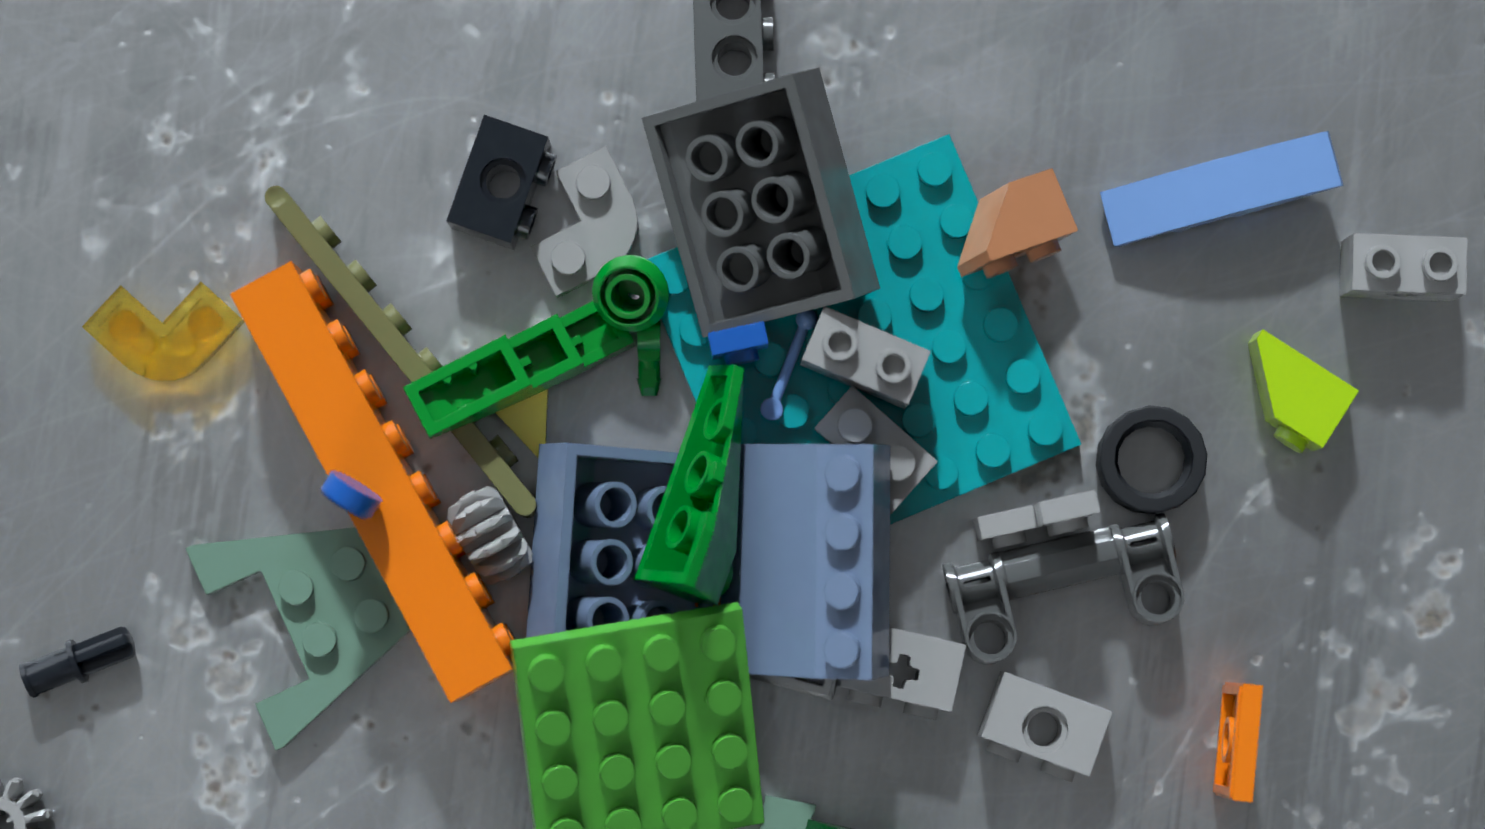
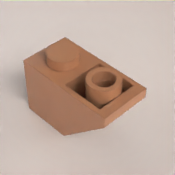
(1017, 221)

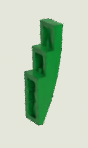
(514, 369)

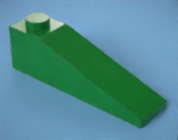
(698, 515)

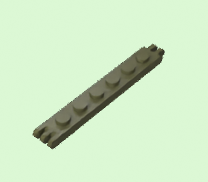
(389, 330)

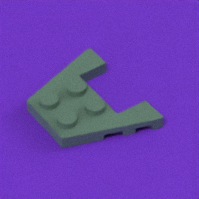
(329, 603)

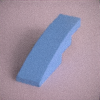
(1221, 188)

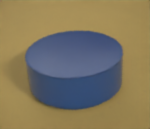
(350, 495)

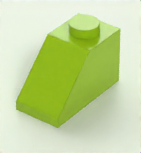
(1297, 393)

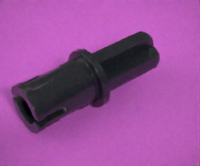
(77, 661)

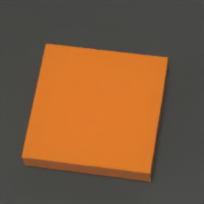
(1237, 741)

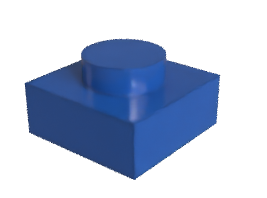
(738, 344)

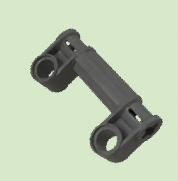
(1059, 565)

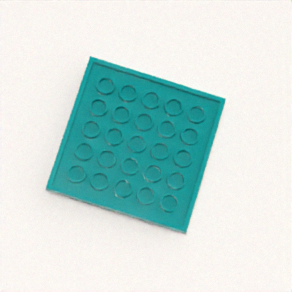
(986, 386)

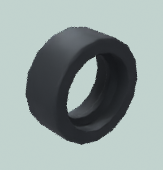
(1172, 422)

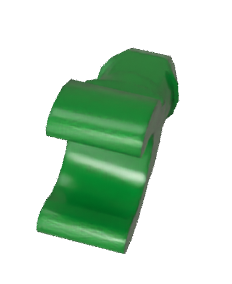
(649, 360)

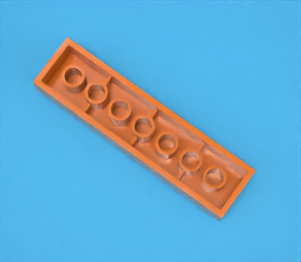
(350, 435)

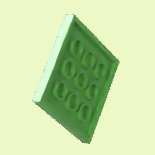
(640, 724)

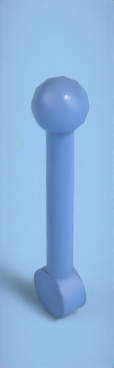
(771, 407)

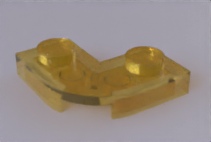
(165, 348)

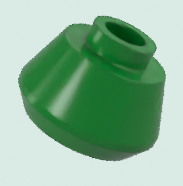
(630, 293)

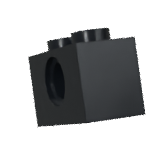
(499, 149)

